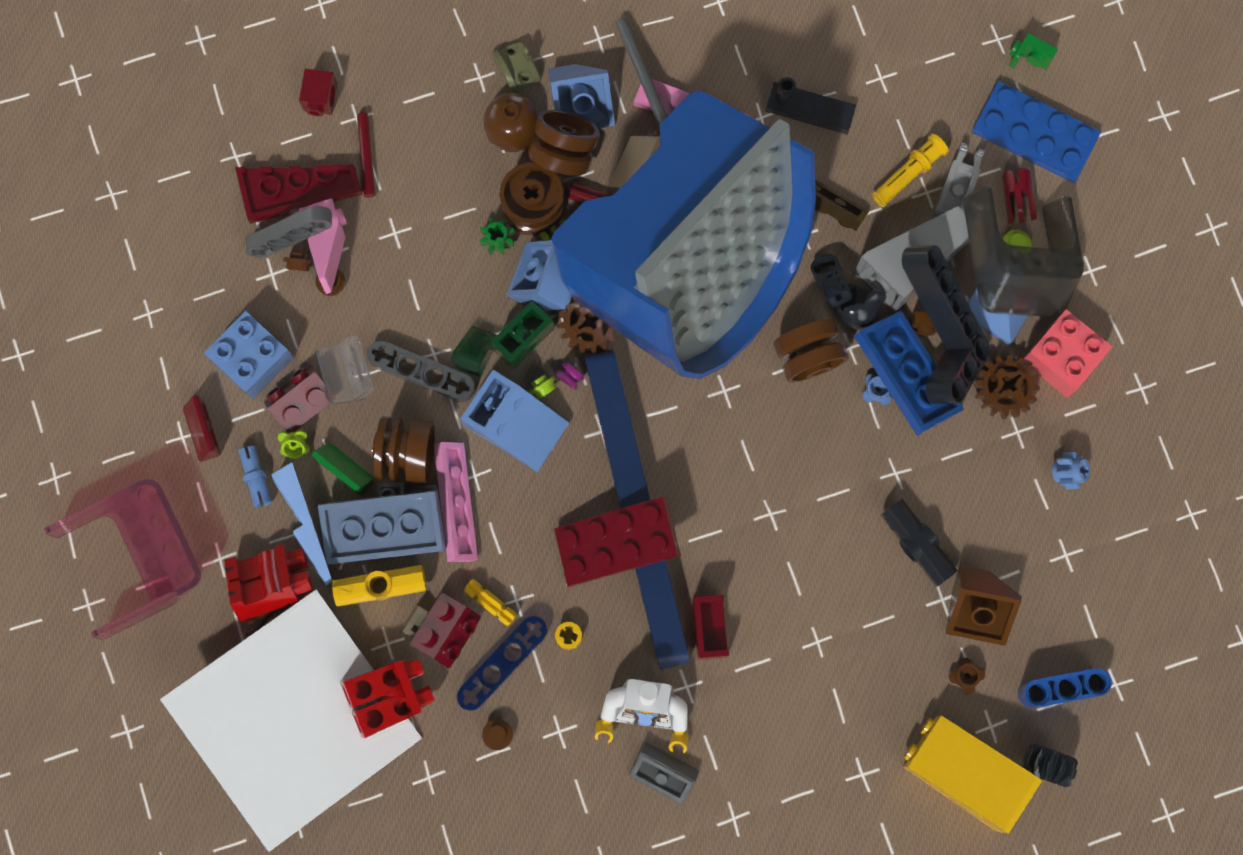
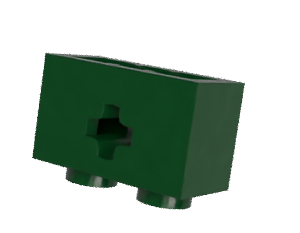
(522, 335)

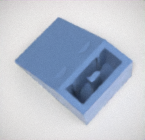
(514, 421)

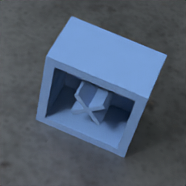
(249, 355)

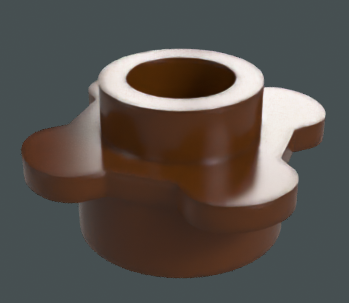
(976, 675)

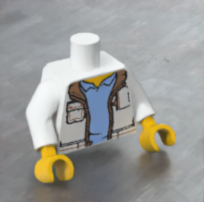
(645, 705)

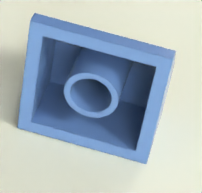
(539, 278)

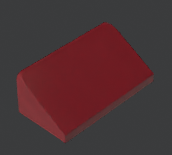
(201, 429)

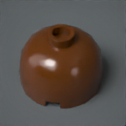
(511, 121)

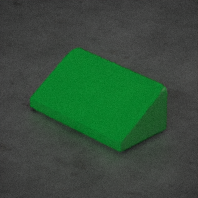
(343, 468)

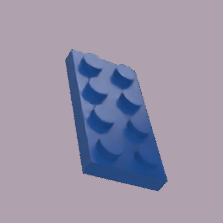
(1036, 132)
(904, 370)

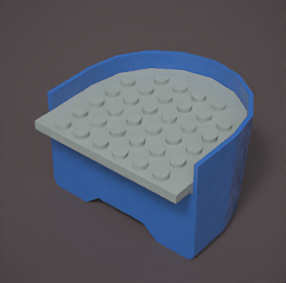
(696, 237)

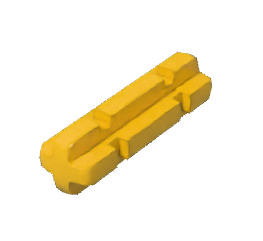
(490, 602)

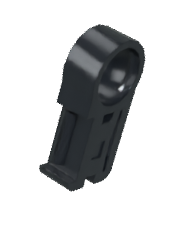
(832, 282)

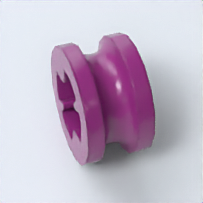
(569, 375)

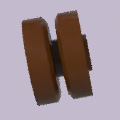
(563, 142)
(532, 199)
(810, 350)

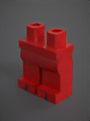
(266, 581)
(396, 695)

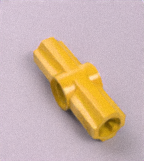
(359, 588)

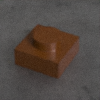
(922, 324)

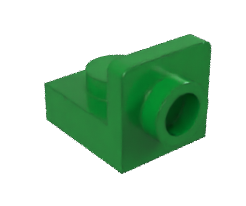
(1034, 50)

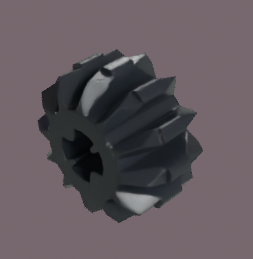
(1050, 765)

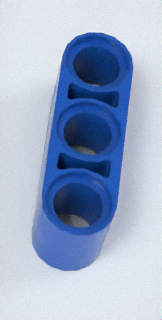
(1078, 688)

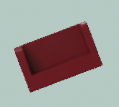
(710, 627)

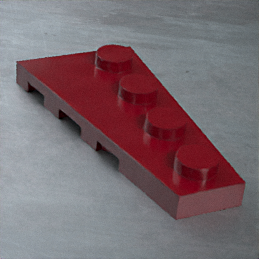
(282, 191)

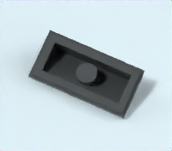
(664, 773)

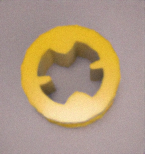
(561, 641)

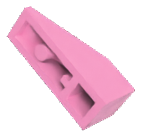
(328, 245)

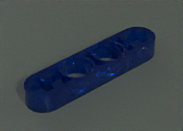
(499, 660)

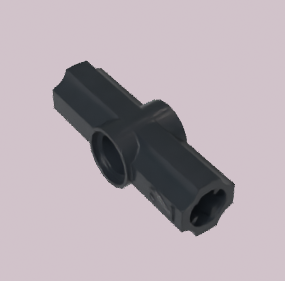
(919, 543)

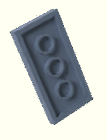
(382, 527)

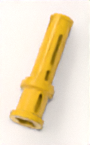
(918, 162)

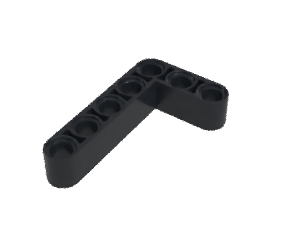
(953, 320)

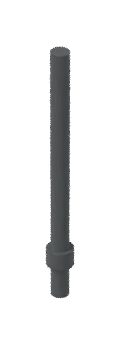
(641, 70)

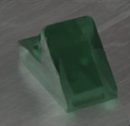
(473, 351)

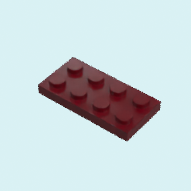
(617, 541)

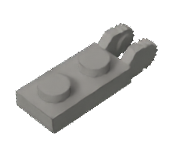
(959, 181)

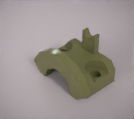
(516, 66)

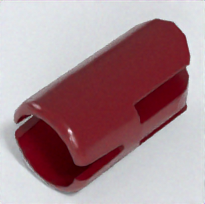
(1019, 190)

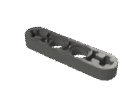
(289, 231)
(420, 373)

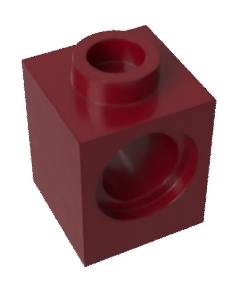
(318, 92)

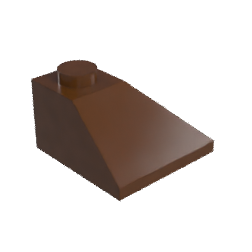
(982, 607)

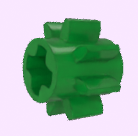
(494, 229)

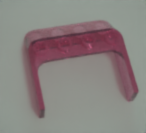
(153, 542)

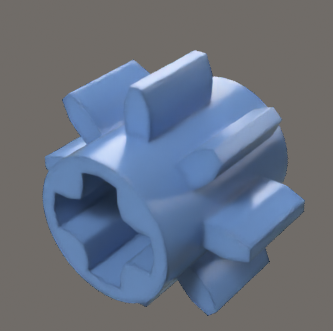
(1071, 470)

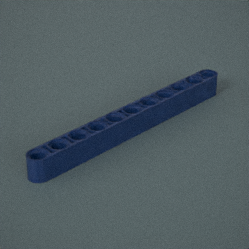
(631, 490)

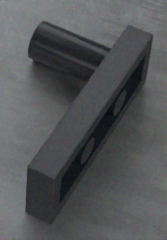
(809, 107)

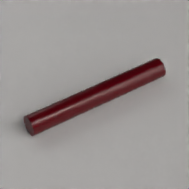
(366, 155)

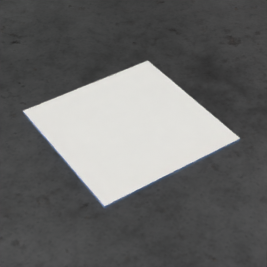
(280, 724)

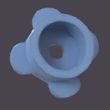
(871, 395)

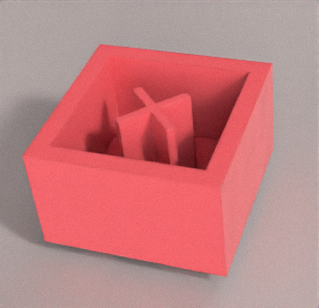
(1067, 353)

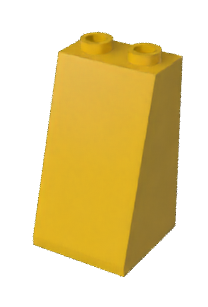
(971, 774)

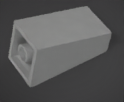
(882, 266)

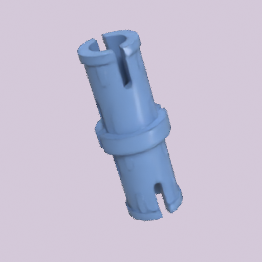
(254, 476)

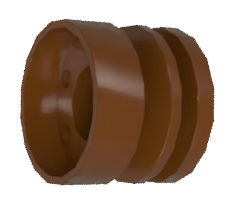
(404, 449)

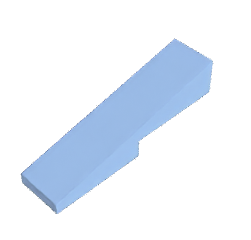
(306, 536)

